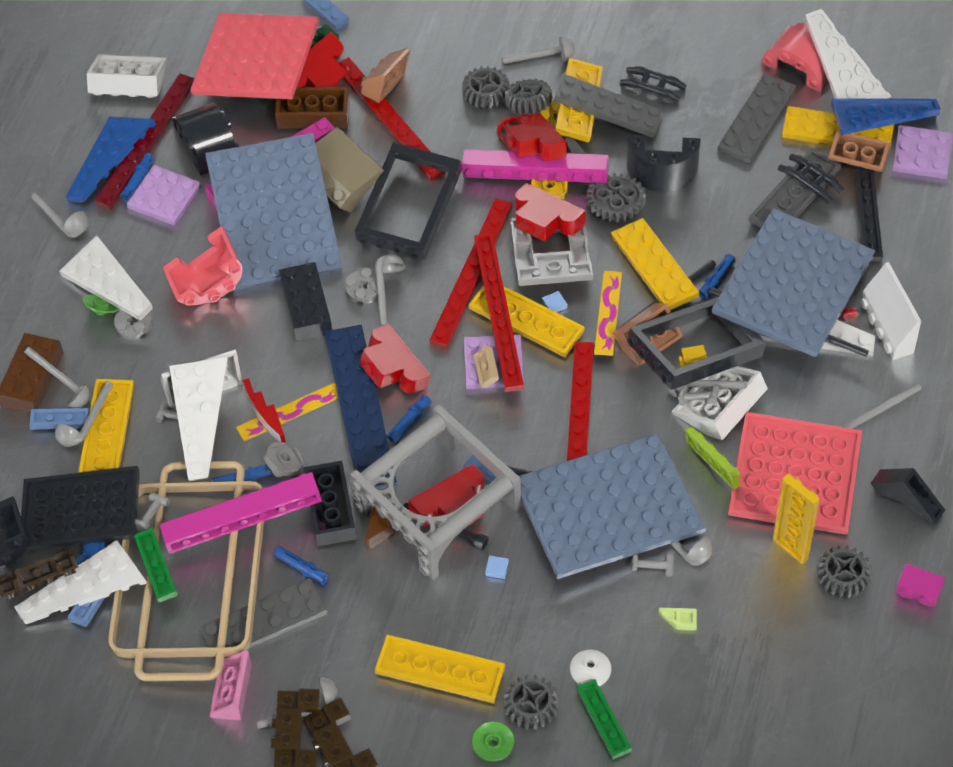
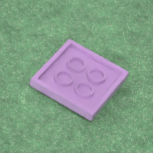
(922, 152)
(164, 195)
(475, 344)

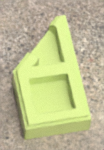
(680, 617)

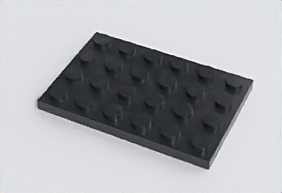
(80, 507)

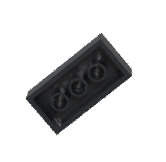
(305, 301)
(332, 516)

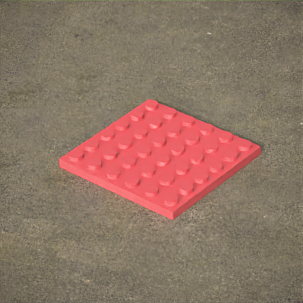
(255, 56)
(812, 452)

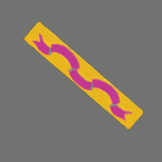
(608, 313)
(292, 410)

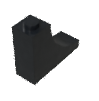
(909, 488)

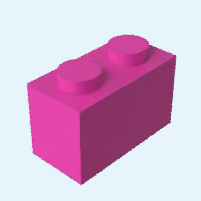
(920, 585)

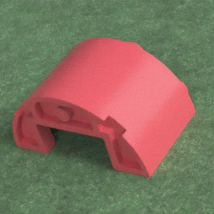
(798, 49)
(208, 275)

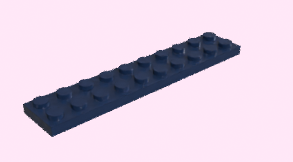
(357, 399)

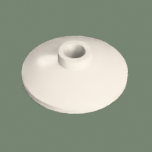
(582, 673)

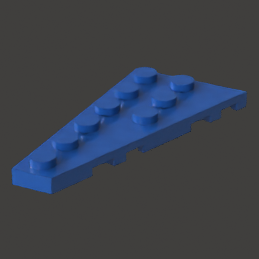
(867, 114)
(109, 150)

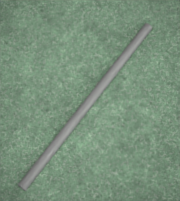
(884, 406)

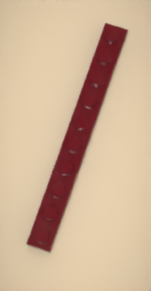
(162, 115)

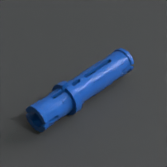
(141, 171)
(716, 276)
(413, 413)
(250, 474)
(307, 568)

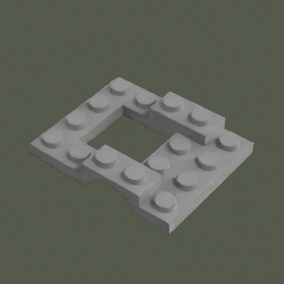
(551, 266)

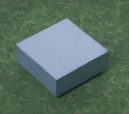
(554, 302)
(497, 567)

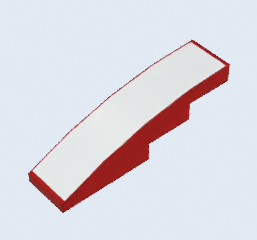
(266, 414)

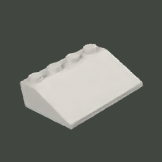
(126, 75)
(891, 313)
(231, 379)
(731, 404)

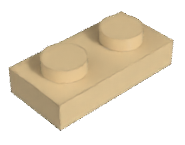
(486, 367)

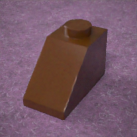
(378, 530)

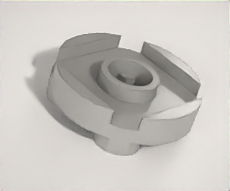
(358, 278)
(134, 331)
(276, 456)

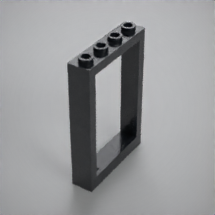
(396, 243)
(752, 347)

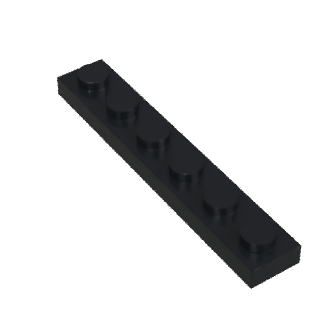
(868, 211)

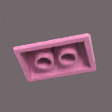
(231, 687)

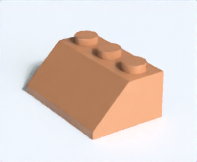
(385, 75)
(859, 151)
(660, 340)

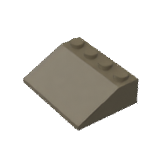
(345, 169)

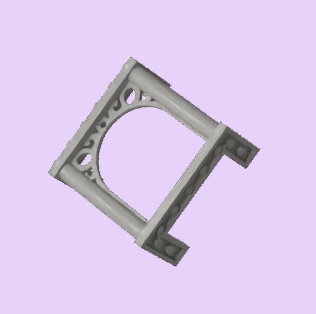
(433, 544)

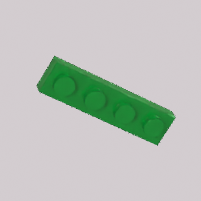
(155, 565)
(604, 719)

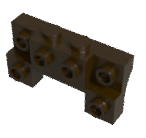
(40, 571)
(288, 728)
(331, 742)

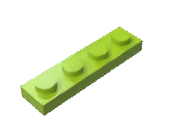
(712, 457)

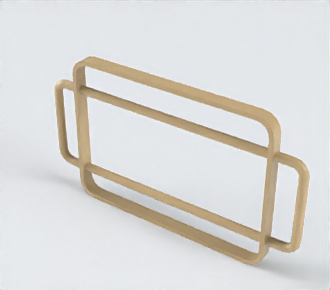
(219, 651)

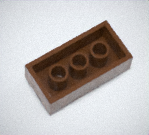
(312, 105)
(25, 379)

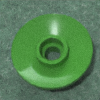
(99, 305)
(490, 733)

